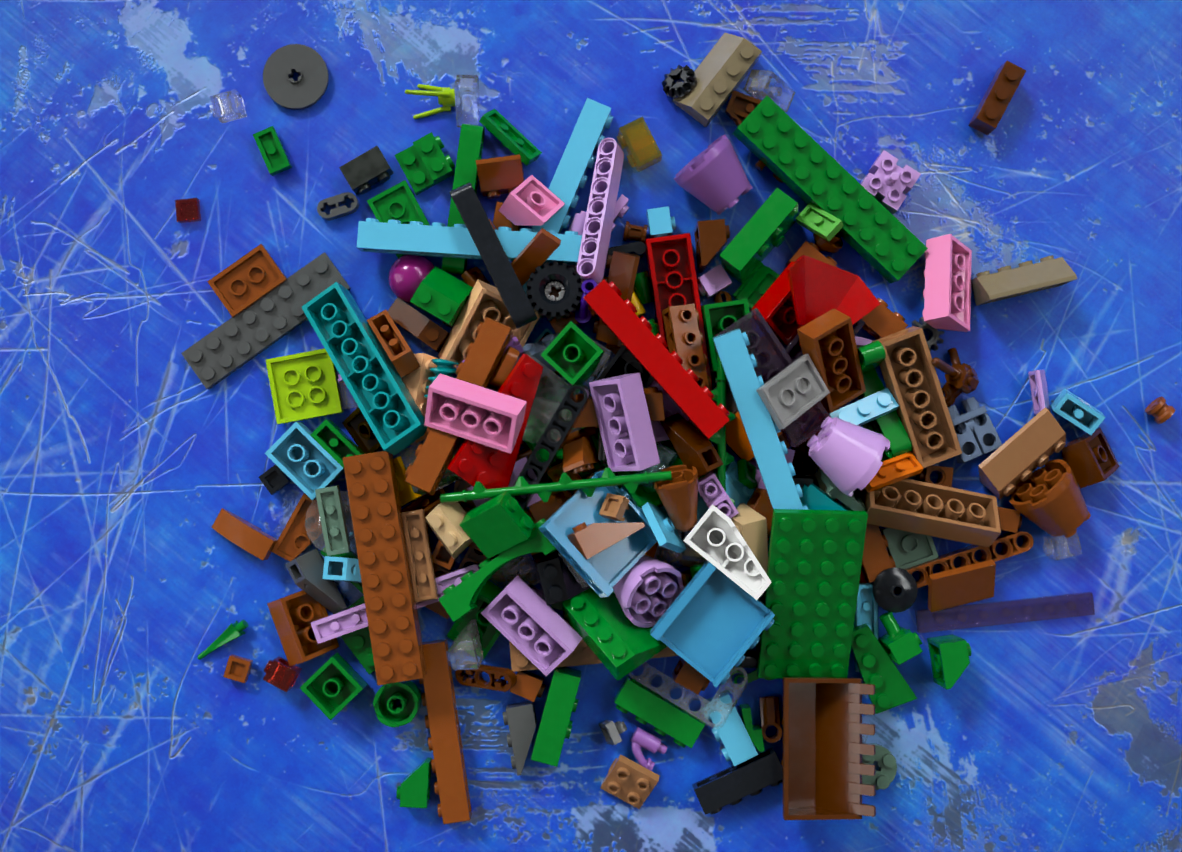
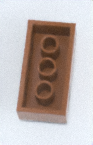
(835, 355)

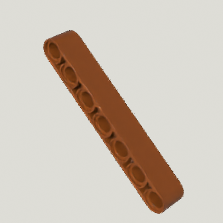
(967, 557)

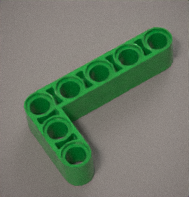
(889, 424)

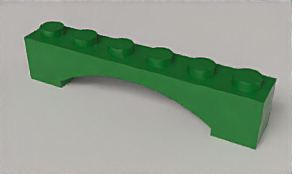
(462, 599)

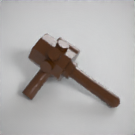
(958, 377)

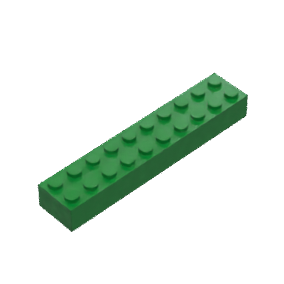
(826, 184)

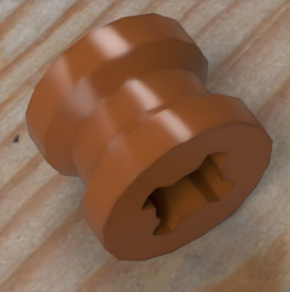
(1160, 410)

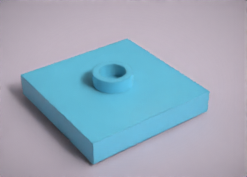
(663, 528)

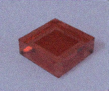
(188, 210)

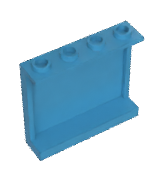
(611, 564)
(713, 624)

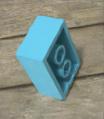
(304, 460)

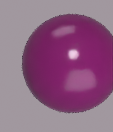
(407, 275)

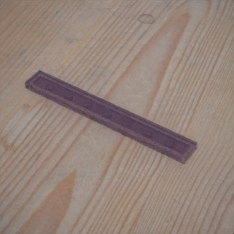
(1005, 612)

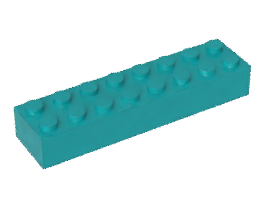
(365, 368)

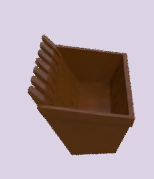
(826, 748)

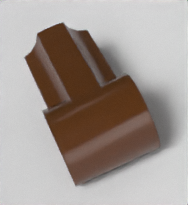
(770, 716)

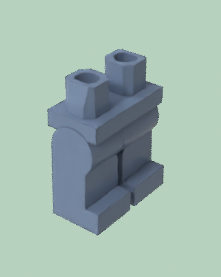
(973, 430)

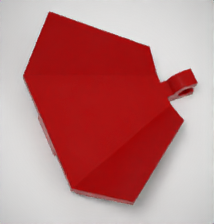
(821, 287)

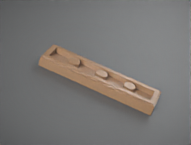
(419, 555)

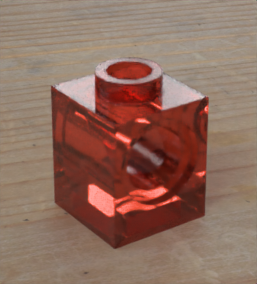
(281, 674)

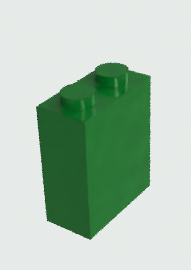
(497, 525)

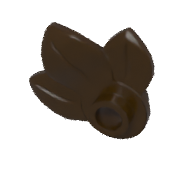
(802, 462)

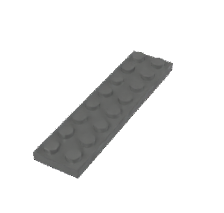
(261, 323)

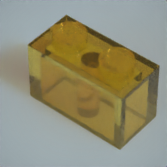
(639, 144)

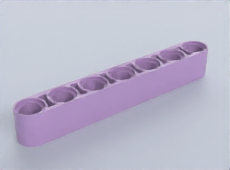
(597, 222)

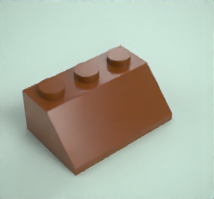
(293, 624)

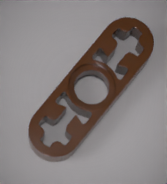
(494, 674)

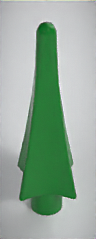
(232, 632)

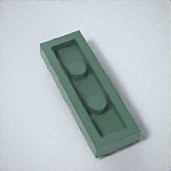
(333, 520)

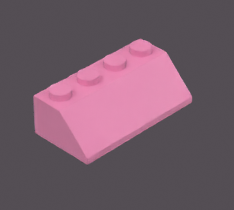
(947, 284)
(474, 413)

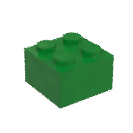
(333, 686)

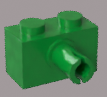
(898, 642)

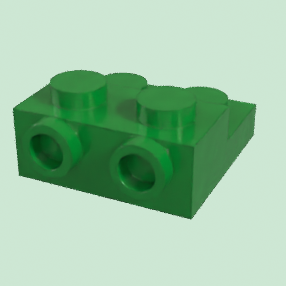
(425, 163)

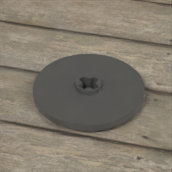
(281, 68)

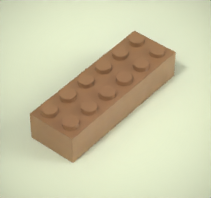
(919, 396)
(934, 511)

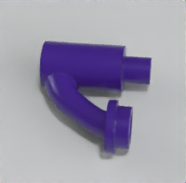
(583, 314)

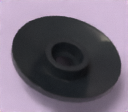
(884, 587)

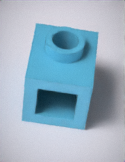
(660, 222)

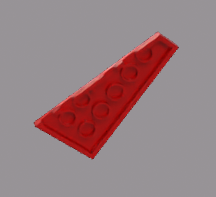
(489, 465)

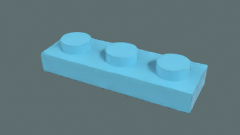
(867, 408)

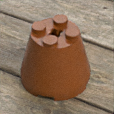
(1052, 499)

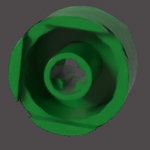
(385, 701)

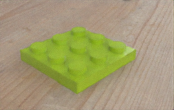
(304, 386)

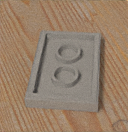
(793, 391)

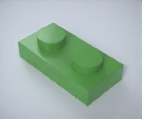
(819, 222)

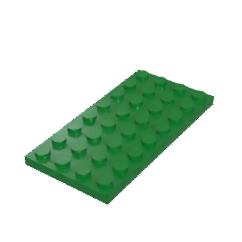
(812, 592)

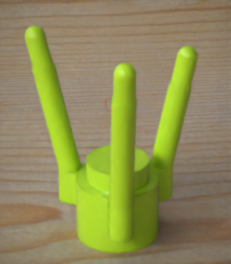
(445, 96)

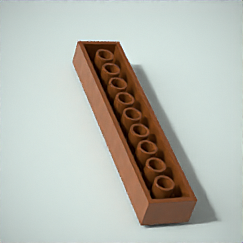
(384, 567)

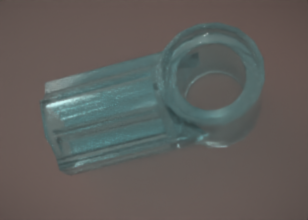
(666, 457)

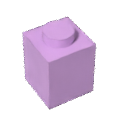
(713, 282)

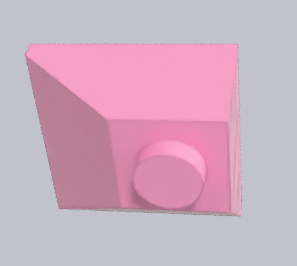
(531, 204)

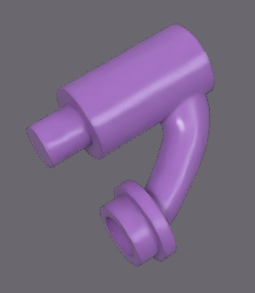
(648, 741)

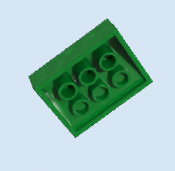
(610, 633)

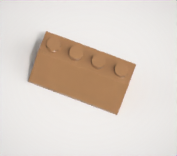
(1022, 454)

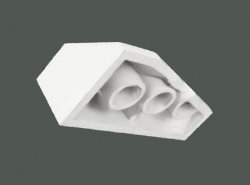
(724, 547)

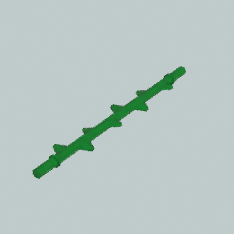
(720, 437)
(565, 483)

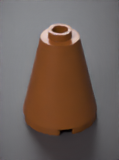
(680, 496)

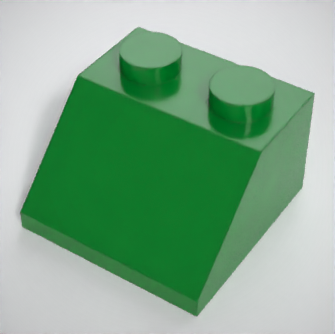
(441, 295)
(573, 354)
(948, 658)

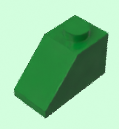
(416, 787)

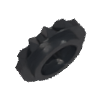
(681, 88)

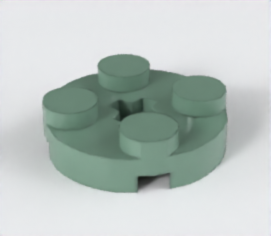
(887, 767)

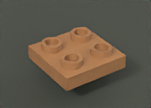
(629, 781)

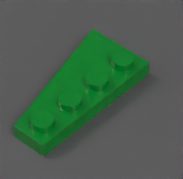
(879, 670)

